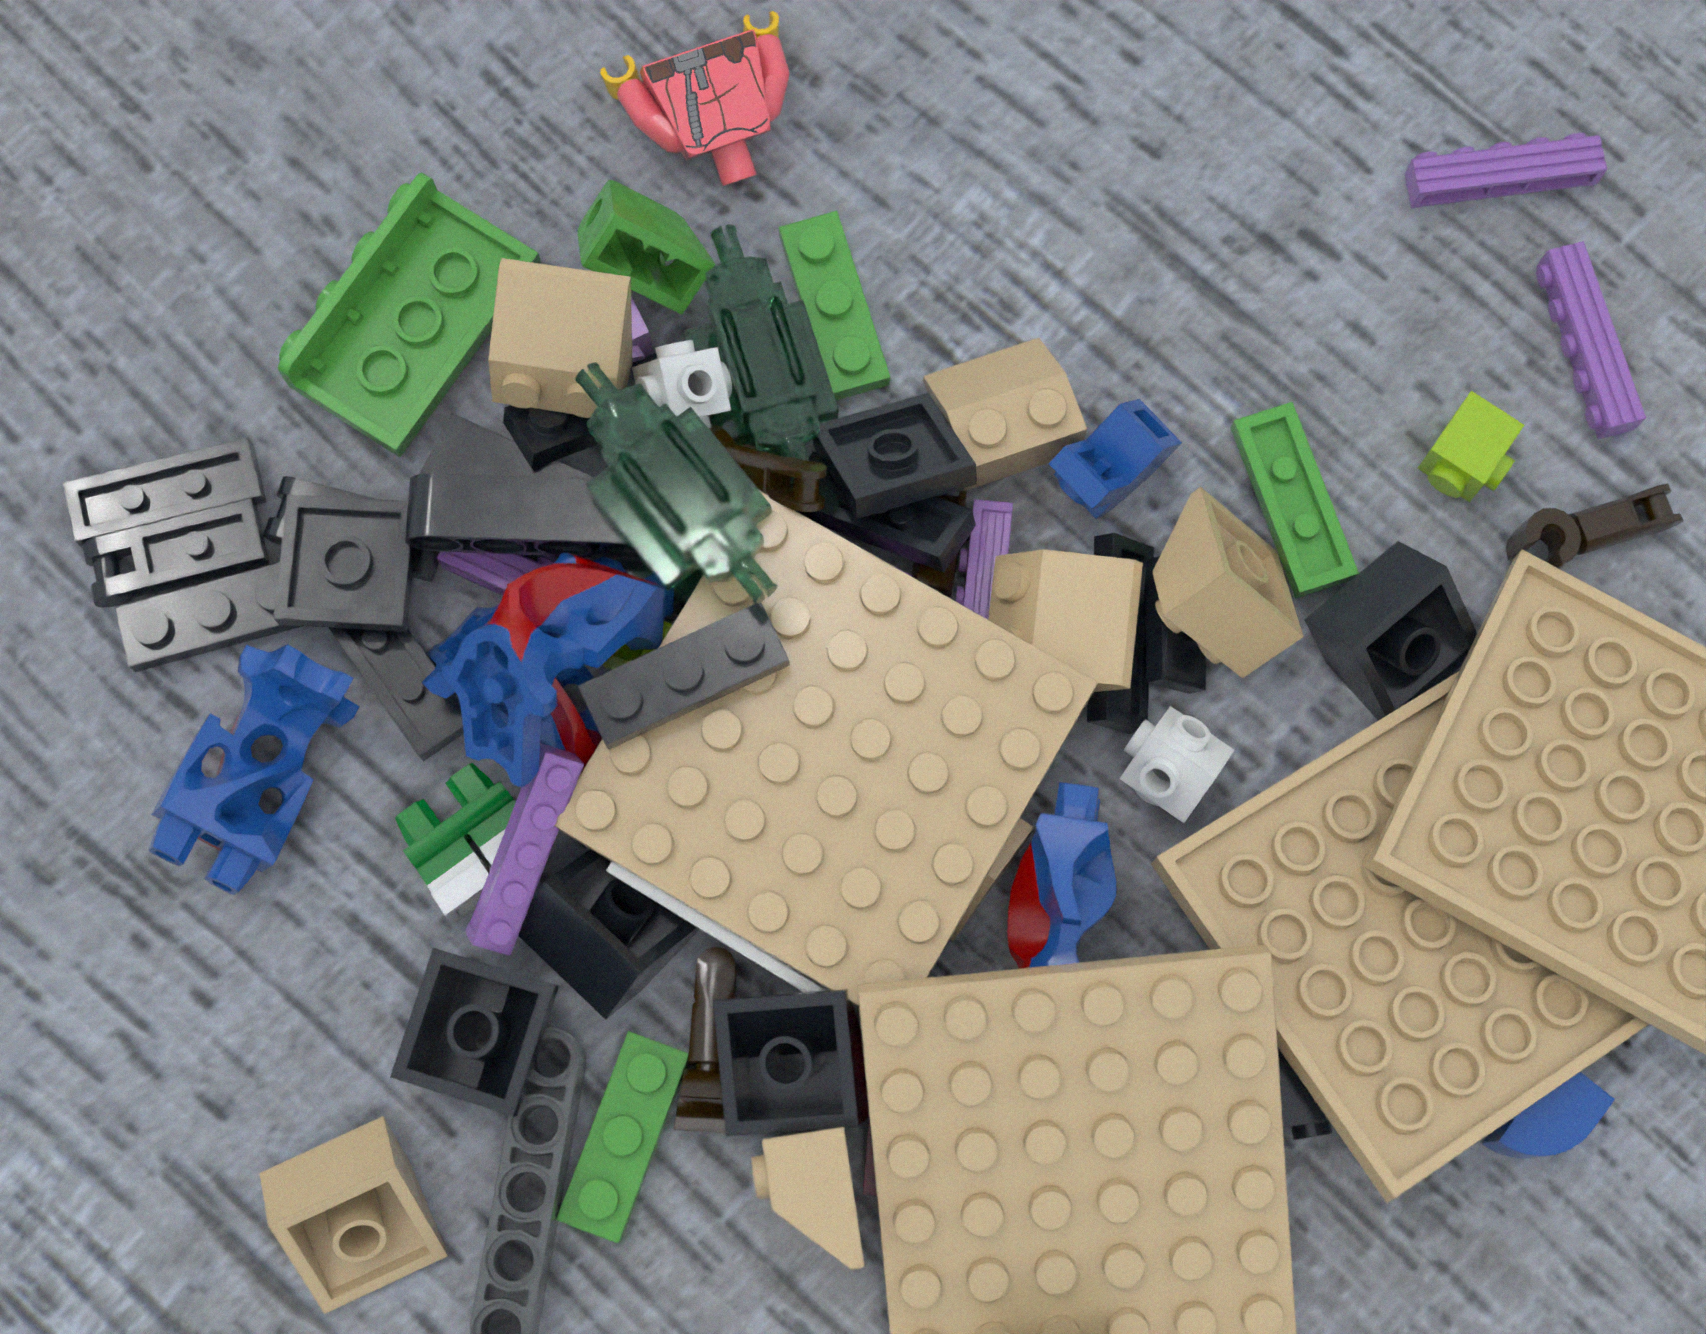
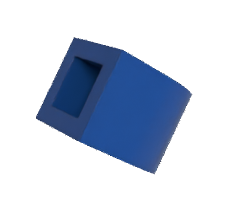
(1114, 458)
(1553, 1122)

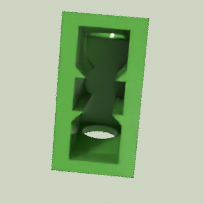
(635, 237)

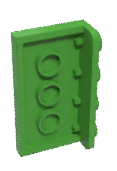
(402, 316)

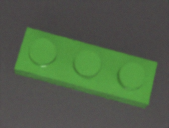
(835, 304)
(1294, 500)
(623, 1137)

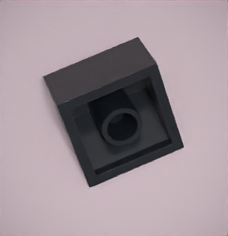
(1394, 629)
(601, 933)
(474, 1032)
(790, 1062)

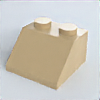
(553, 326)
(1009, 409)
(1224, 588)
(1072, 609)
(812, 1189)
(351, 1215)

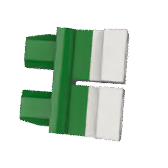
(444, 849)

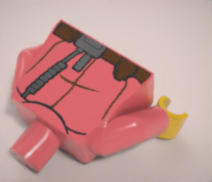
(709, 97)

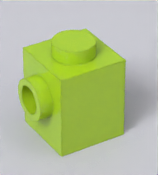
(1471, 449)

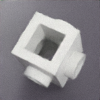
(687, 379)
(1174, 762)

